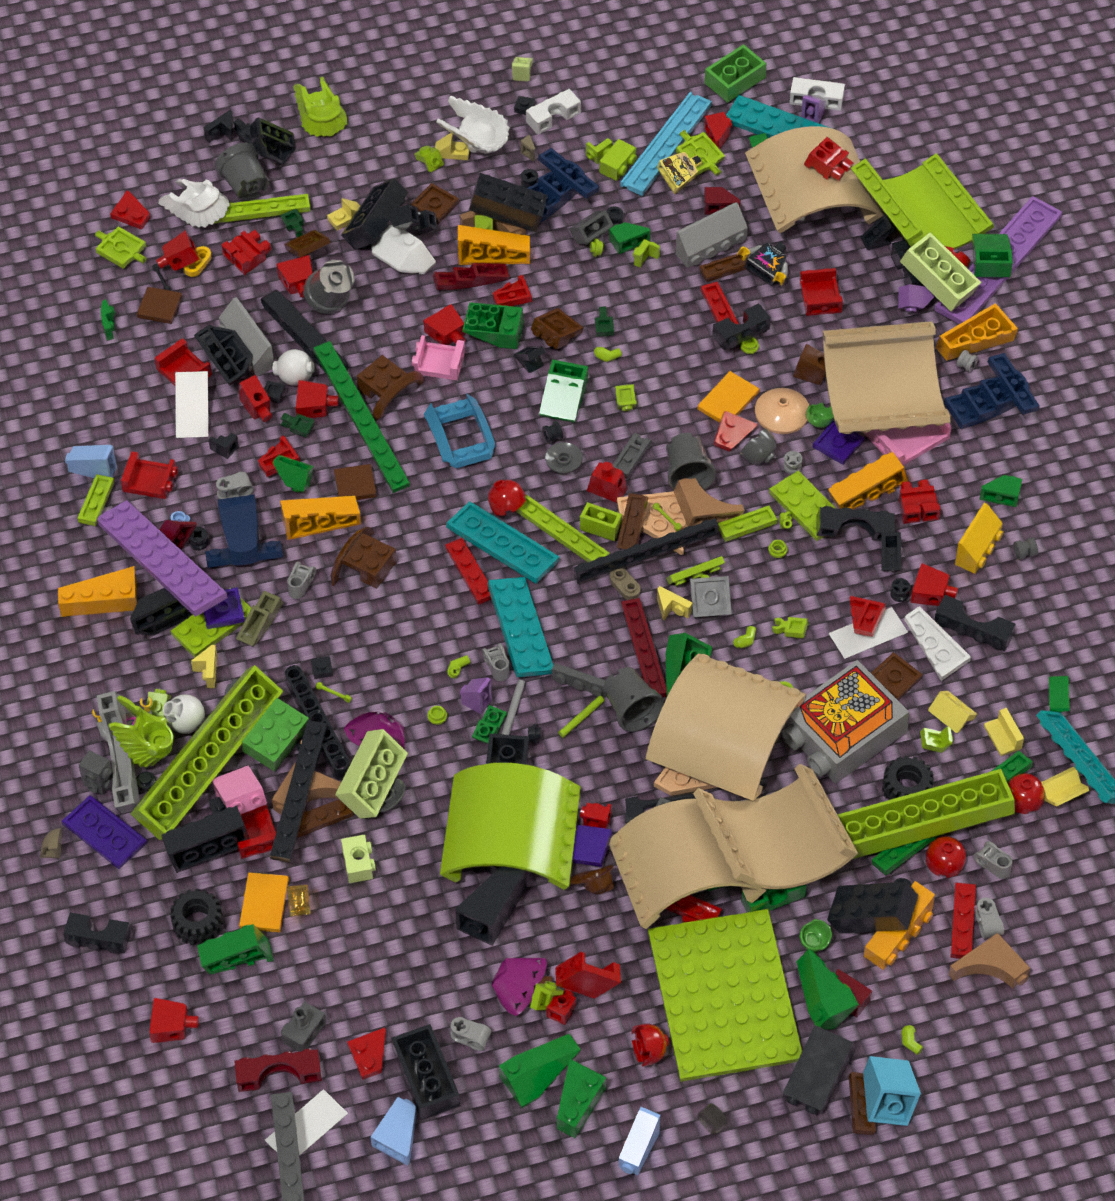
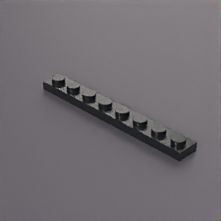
(646, 550)
(298, 791)

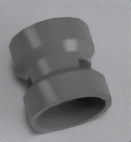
(1025, 548)

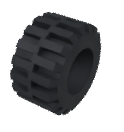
(906, 769)
(192, 903)

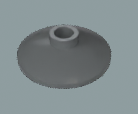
(563, 452)
(394, 795)

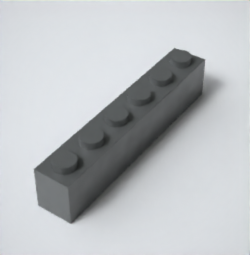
(287, 1147)

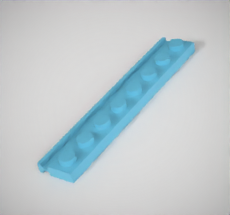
(665, 142)

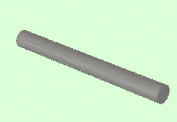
(513, 707)

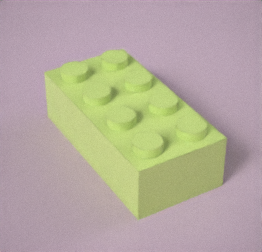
(940, 271)
(371, 773)

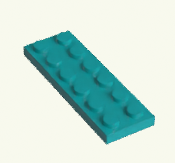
(762, 118)
(502, 542)
(520, 627)
(1079, 752)

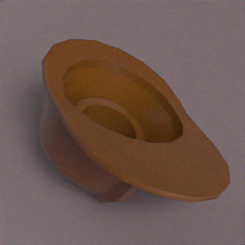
(595, 881)

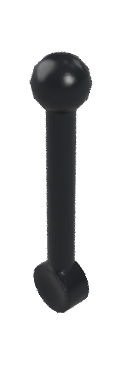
(155, 267)

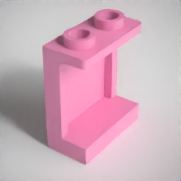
(438, 359)
(240, 789)

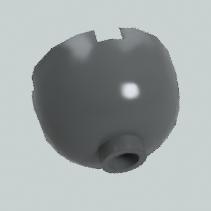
(760, 448)

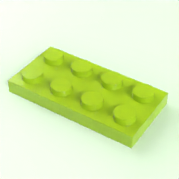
(801, 500)
(197, 638)

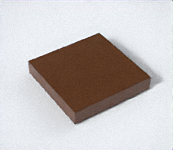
(437, 201)
(307, 243)
(159, 305)
(355, 482)
(897, 675)

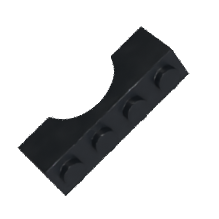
(831, 520)
(994, 633)

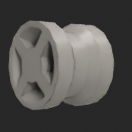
(967, 361)
(792, 458)

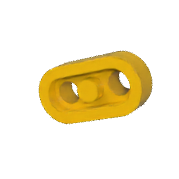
(197, 267)

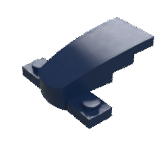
(562, 182)
(992, 395)
(241, 535)

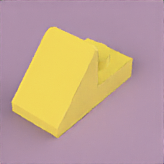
(451, 149)
(342, 216)
(670, 601)
(206, 663)

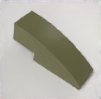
(259, 618)

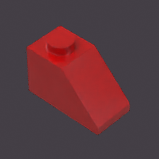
(717, 128)

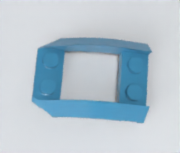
(454, 411)

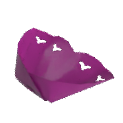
(374, 721)
(515, 978)

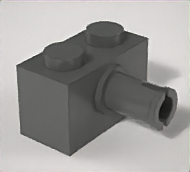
(303, 1027)

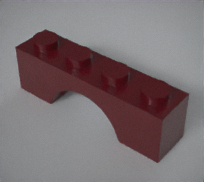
(252, 1071)

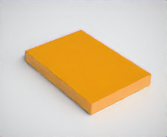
(729, 395)
(264, 901)

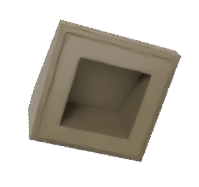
(528, 148)

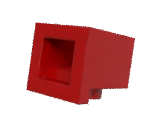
(596, 815)
(561, 1012)

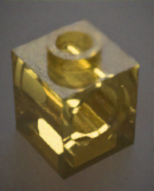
(298, 900)

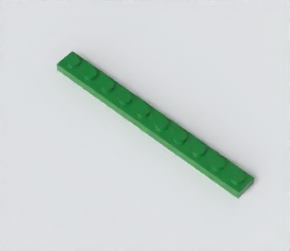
(361, 417)
(894, 857)

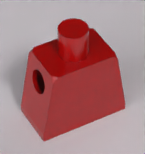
(178, 252)
(294, 274)
(445, 326)
(255, 398)
(314, 399)
(607, 482)
(931, 586)
(170, 1021)

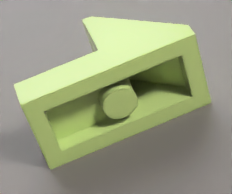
(521, 68)

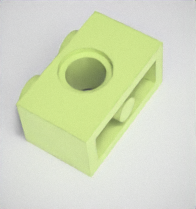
(358, 869)

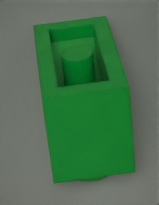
(628, 236)
(293, 473)
(1002, 490)

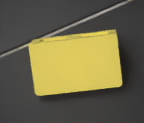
(951, 711)
(1004, 733)
(1063, 787)

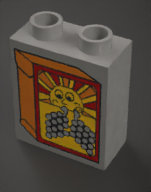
(845, 722)

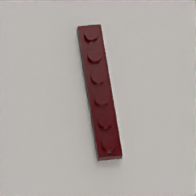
(643, 645)

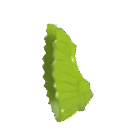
(320, 110)
(147, 739)

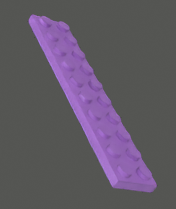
(1024, 233)
(161, 558)

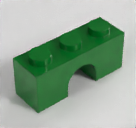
(774, 898)

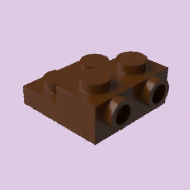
(556, 328)

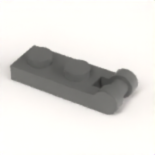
(632, 454)

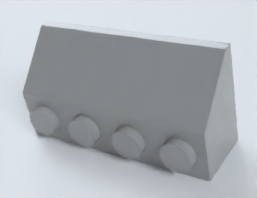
(711, 235)
(237, 318)

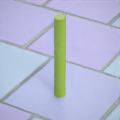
(581, 716)

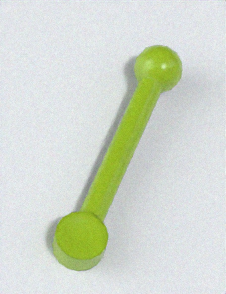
(677, 526)
(347, 698)

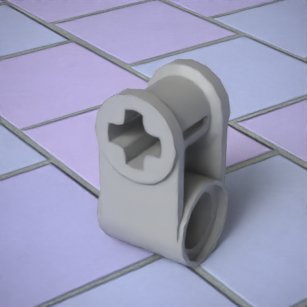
(234, 485)
(300, 580)
(497, 662)
(991, 857)
(988, 918)
(471, 1033)

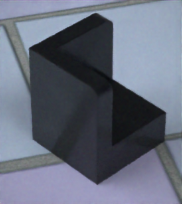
(223, 445)

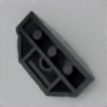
(272, 141)
(225, 351)
(157, 613)

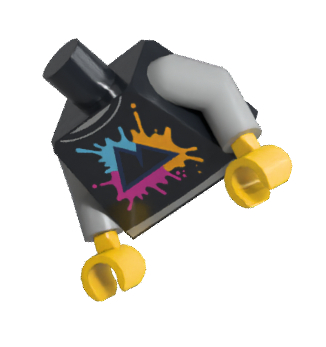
(766, 262)

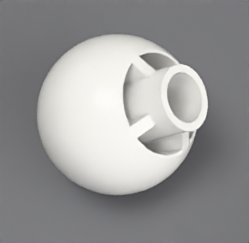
(293, 366)
(184, 713)

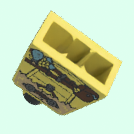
(679, 170)

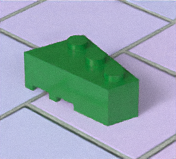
(234, 949)
(579, 1097)

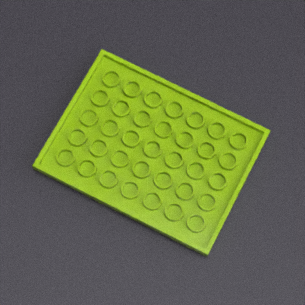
(724, 995)

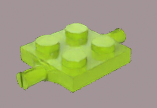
(704, 148)
(120, 247)

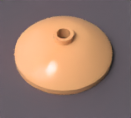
(781, 417)

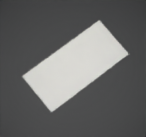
(191, 404)
(852, 643)
(314, 1120)

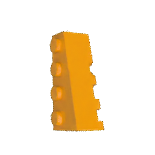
(491, 246)
(977, 333)
(869, 482)
(318, 515)
(100, 594)
(885, 945)

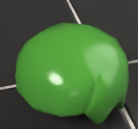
(819, 415)
(815, 935)

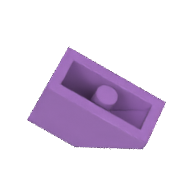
(813, 108)
(913, 297)
(477, 694)

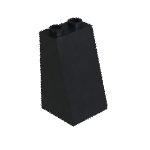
(491, 904)
(818, 1070)

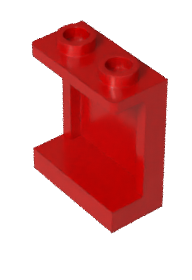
(820, 292)
(179, 359)
(148, 477)
(259, 830)
(586, 979)

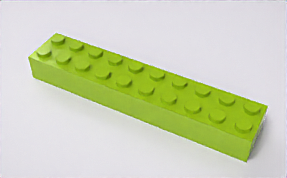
(206, 752)
(928, 813)

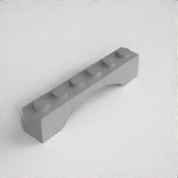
(124, 778)

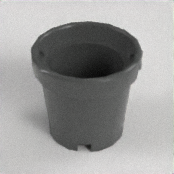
(242, 170)
(329, 287)
(689, 460)
(632, 700)

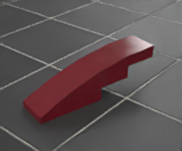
(465, 277)

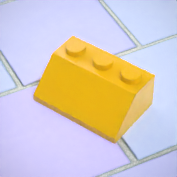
(979, 540)

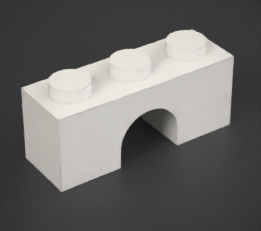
(827, 91)
(563, 104)

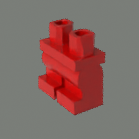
(829, 160)
(246, 251)
(918, 502)

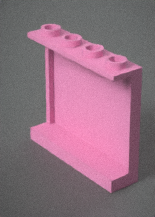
(909, 442)

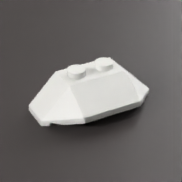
(403, 251)

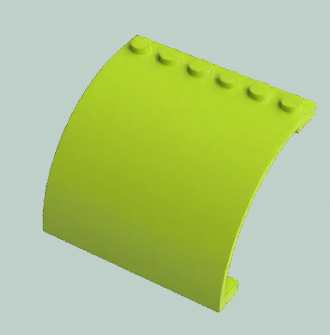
(926, 203)
(511, 819)

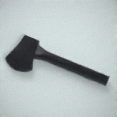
(636, 806)

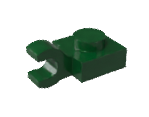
(293, 221)
(603, 324)
(300, 425)

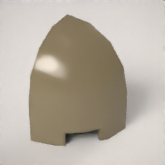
(52, 844)

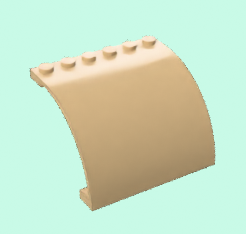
(797, 191)
(883, 377)
(721, 725)
(780, 836)
(670, 857)

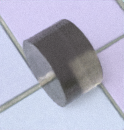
(712, 1118)

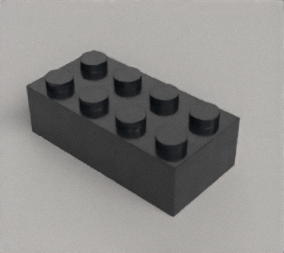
(508, 202)
(374, 214)
(508, 749)
(205, 839)
(872, 907)
(425, 1071)

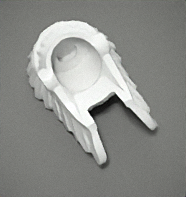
(481, 127)
(198, 204)

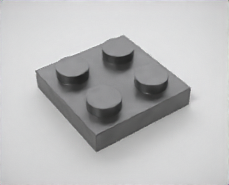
(710, 596)

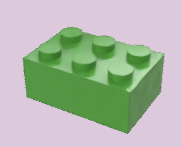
(735, 73)
(275, 734)

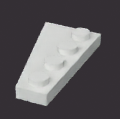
(940, 649)

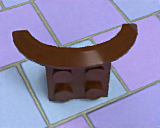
(385, 381)
(367, 556)

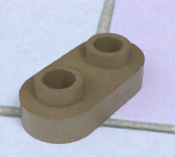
(624, 582)

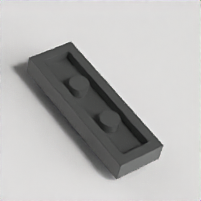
(578, 680)

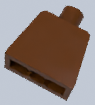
(811, 366)

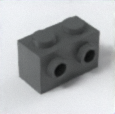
(591, 227)
(96, 773)

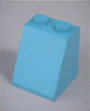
(890, 1090)

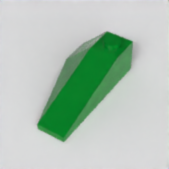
(679, 652)
(825, 995)
(535, 1069)

